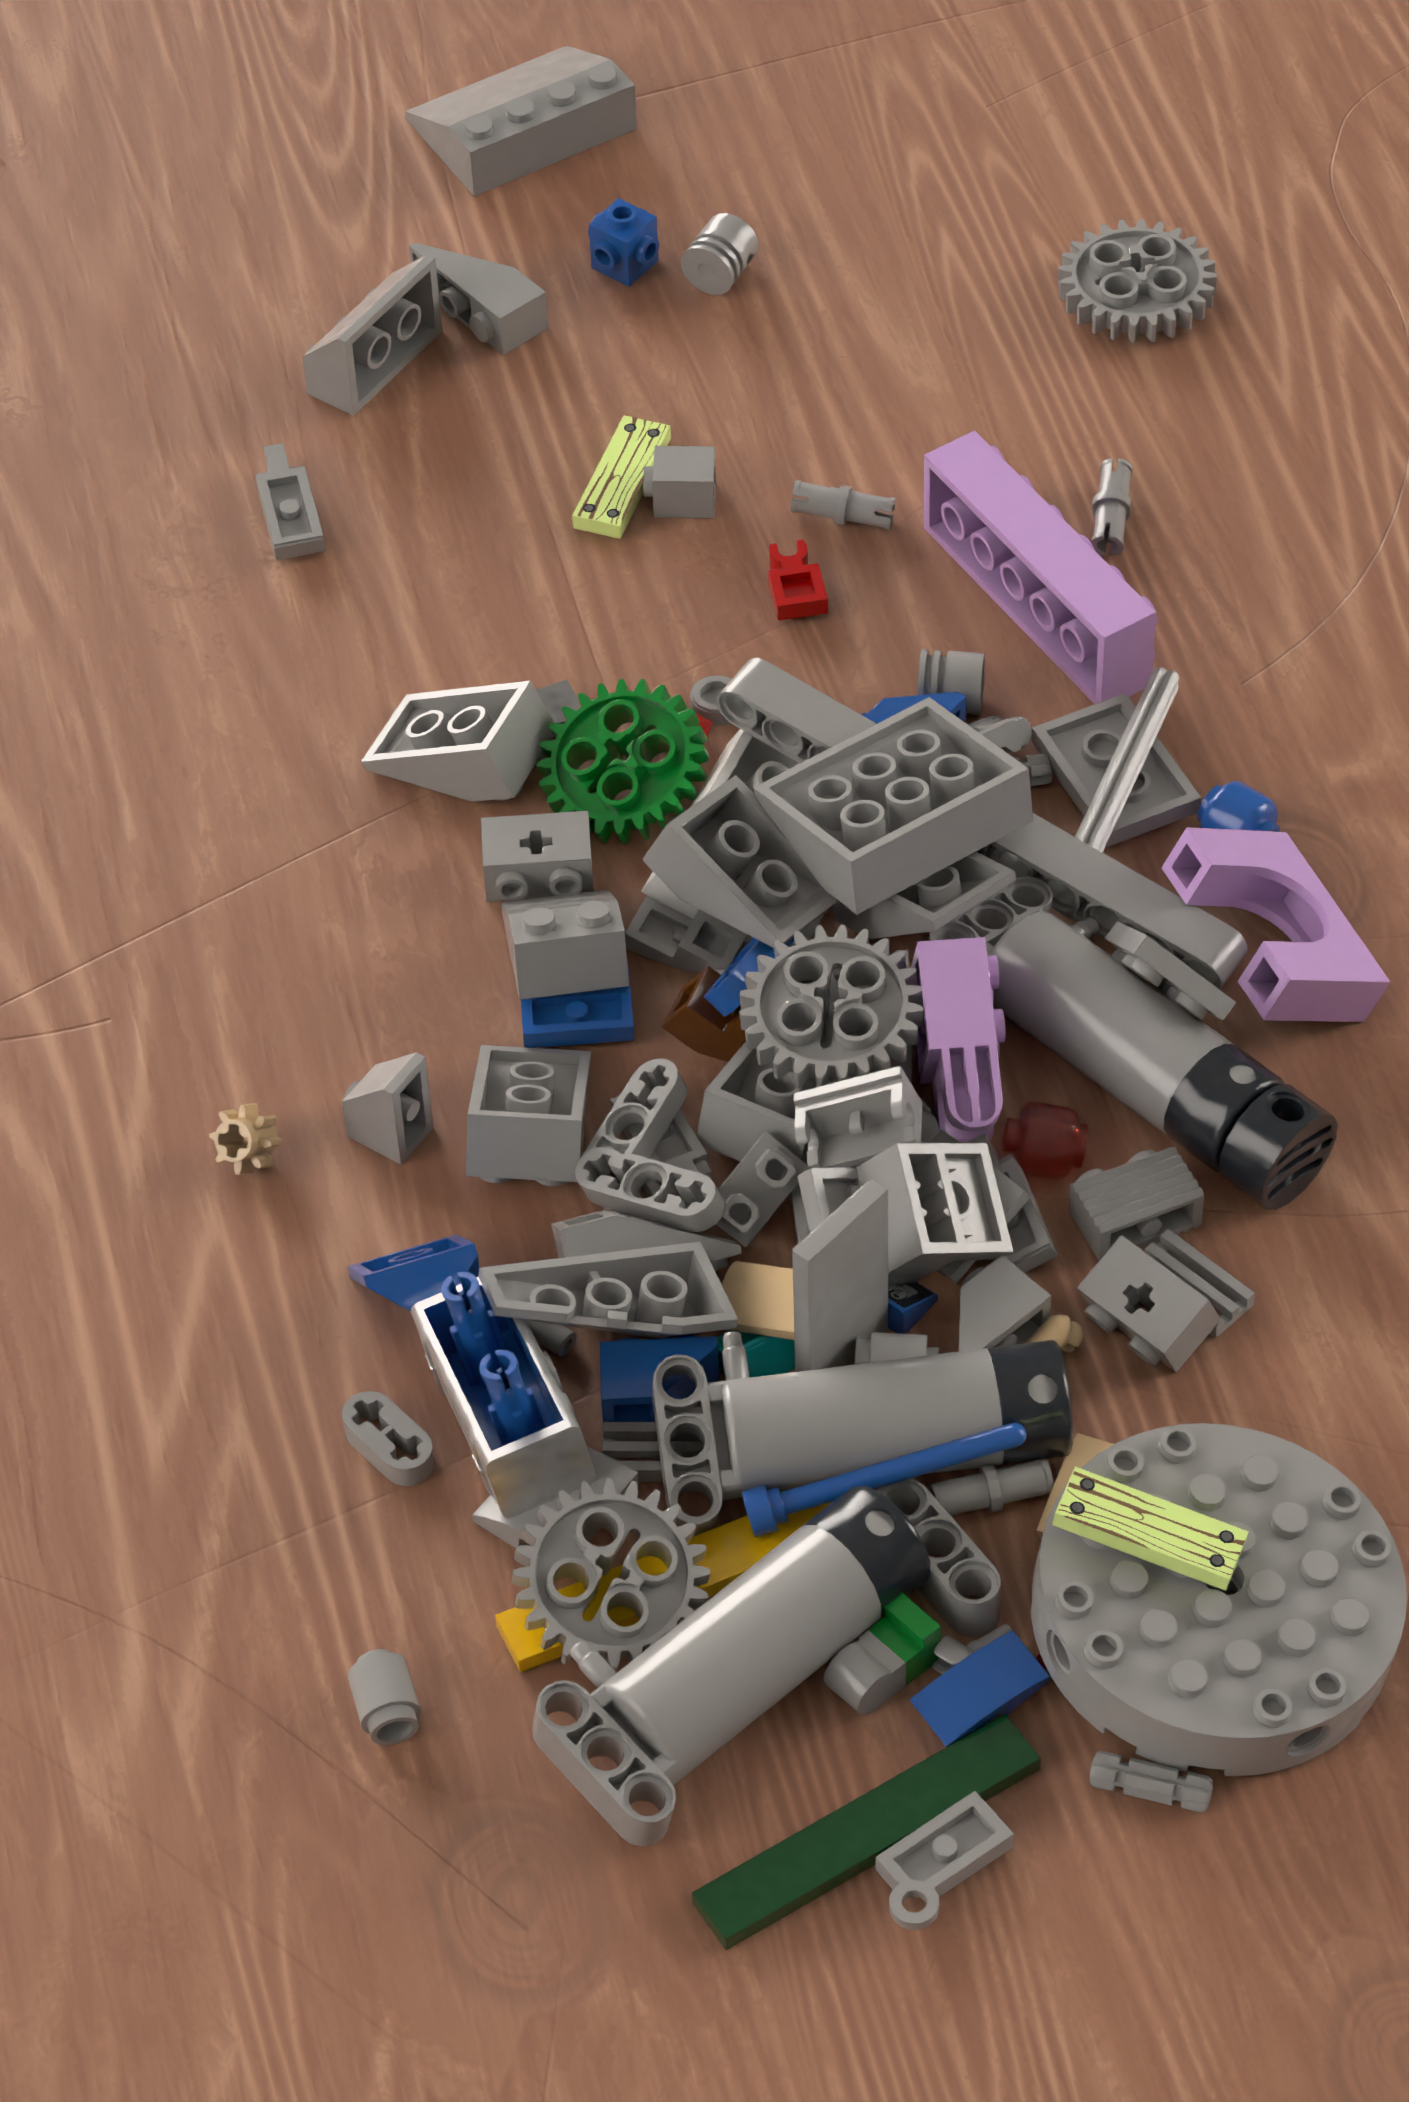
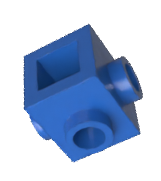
(623, 242)

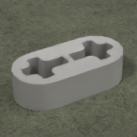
(396, 1430)

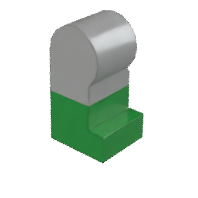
(885, 1657)

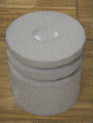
(719, 254)
(953, 673)

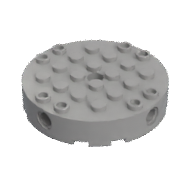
(1241, 1672)

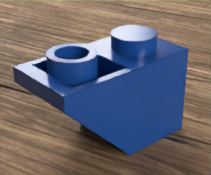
(629, 1369)

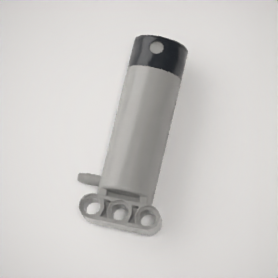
(852, 1416)
(728, 1660)

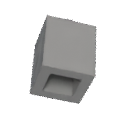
(682, 481)

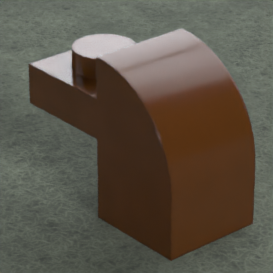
(700, 1024)

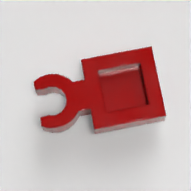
(796, 585)

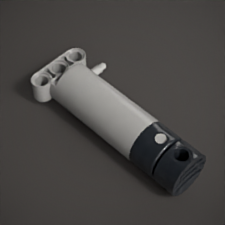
(1147, 1047)

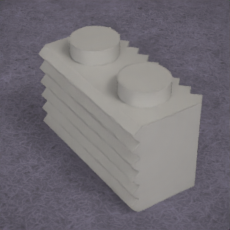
(1136, 1200)

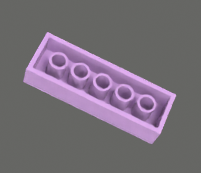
(1039, 569)

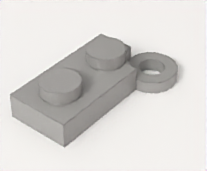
(941, 1857)

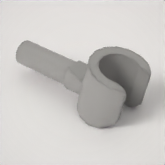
(953, 1652)

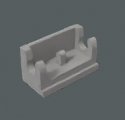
(857, 1118)

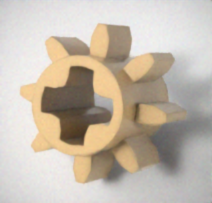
(231, 1141)

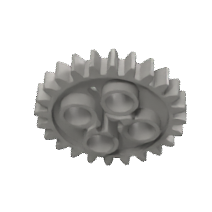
(1137, 280)
(779, 1002)
(563, 1552)

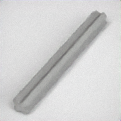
(1128, 758)

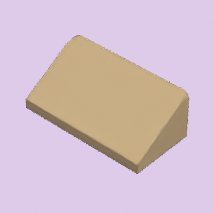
(761, 1298)

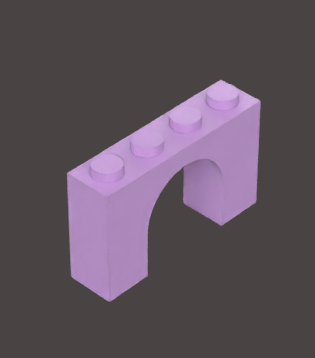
(1325, 967)

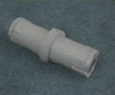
(843, 504)
(1111, 506)
(993, 1487)

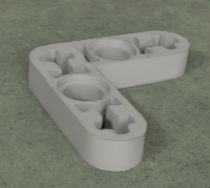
(631, 1160)

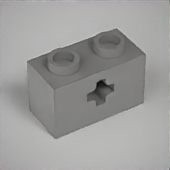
(536, 855)
(1132, 1278)

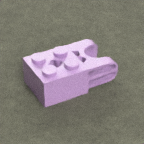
(960, 1034)

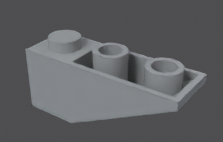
(488, 297)
(616, 1231)

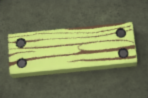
(619, 477)
(1150, 1528)

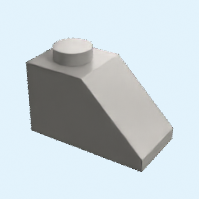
(390, 1107)
(1000, 1306)

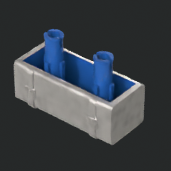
(503, 1397)

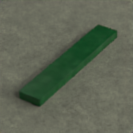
(856, 1833)

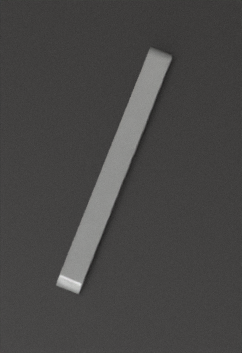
(1082, 879)

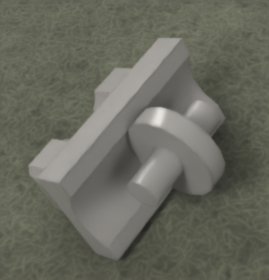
(758, 1187)

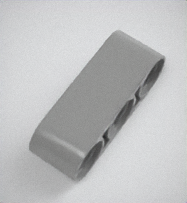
(958, 1574)

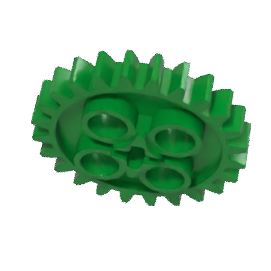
(592, 735)

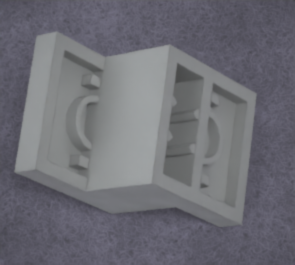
(939, 1204)

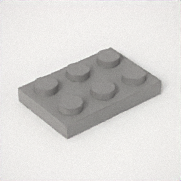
(1081, 750)
(1168, 973)

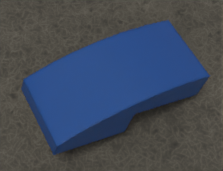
(980, 1687)

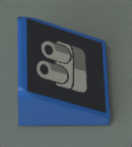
(907, 1305)

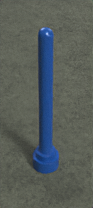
(771, 1507)

